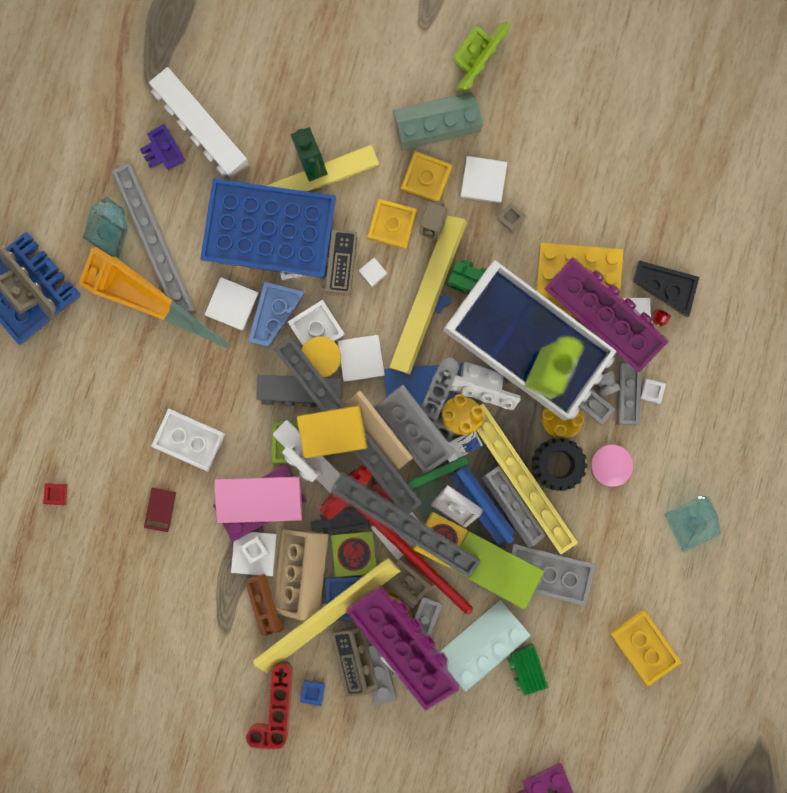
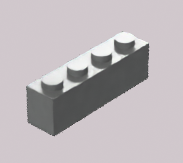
(289, 390)

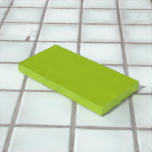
(502, 571)

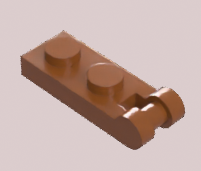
(263, 605)

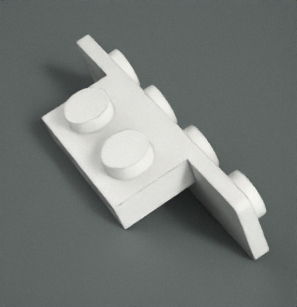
(483, 385)
(310, 468)

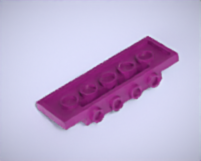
(607, 313)
(404, 646)

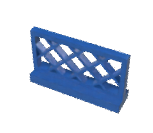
(490, 516)

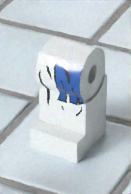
(464, 445)

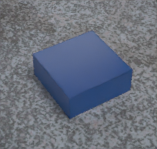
(312, 692)

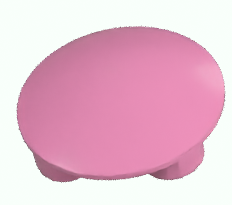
(612, 465)

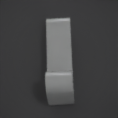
(438, 396)

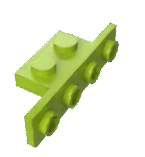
(475, 51)

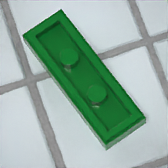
(438, 472)

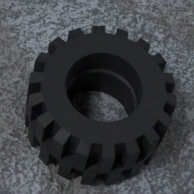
(576, 458)

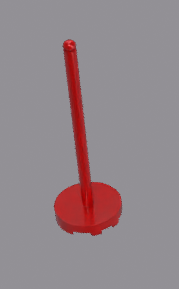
(334, 504)

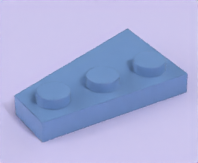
(272, 312)

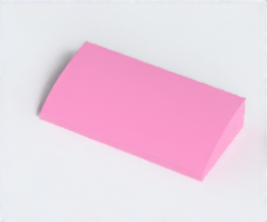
(258, 499)

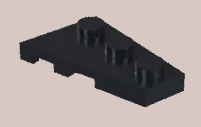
(667, 285)

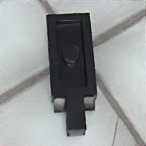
(344, 521)

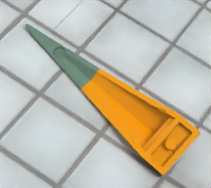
(116, 281)

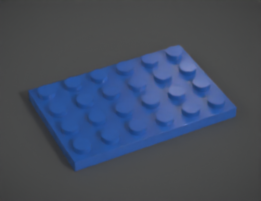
(268, 228)

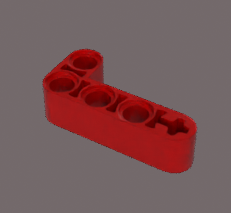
(276, 704)

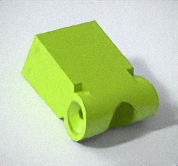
(554, 367)

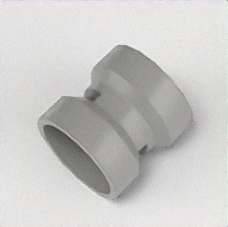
(608, 385)

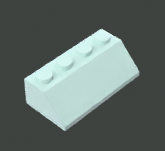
(484, 645)

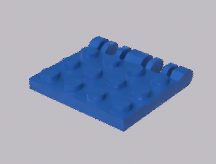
(25, 325)

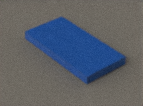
(416, 383)

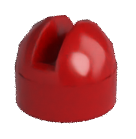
(661, 317)

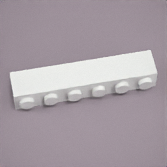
(199, 124)

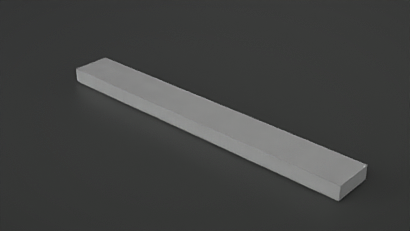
(152, 236)

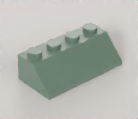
(438, 120)

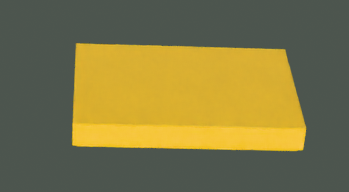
(332, 432)
(645, 648)

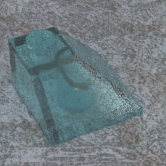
(107, 227)
(694, 522)

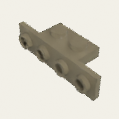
(20, 289)

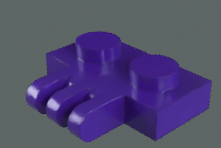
(162, 149)

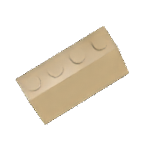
(380, 432)
(300, 573)

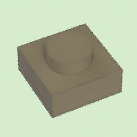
(511, 217)

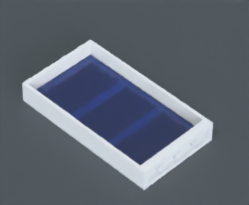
(509, 325)

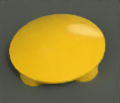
(462, 415)
(562, 428)

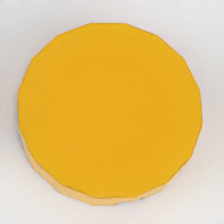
(323, 354)

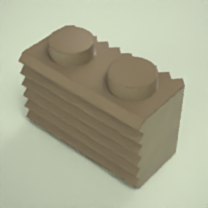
(433, 220)

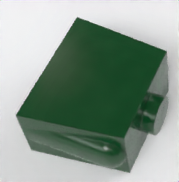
(309, 154)

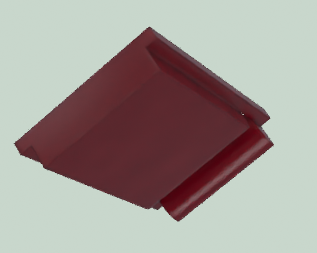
(160, 508)

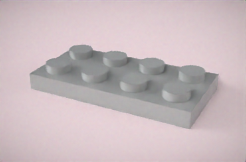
(414, 429)
(563, 576)

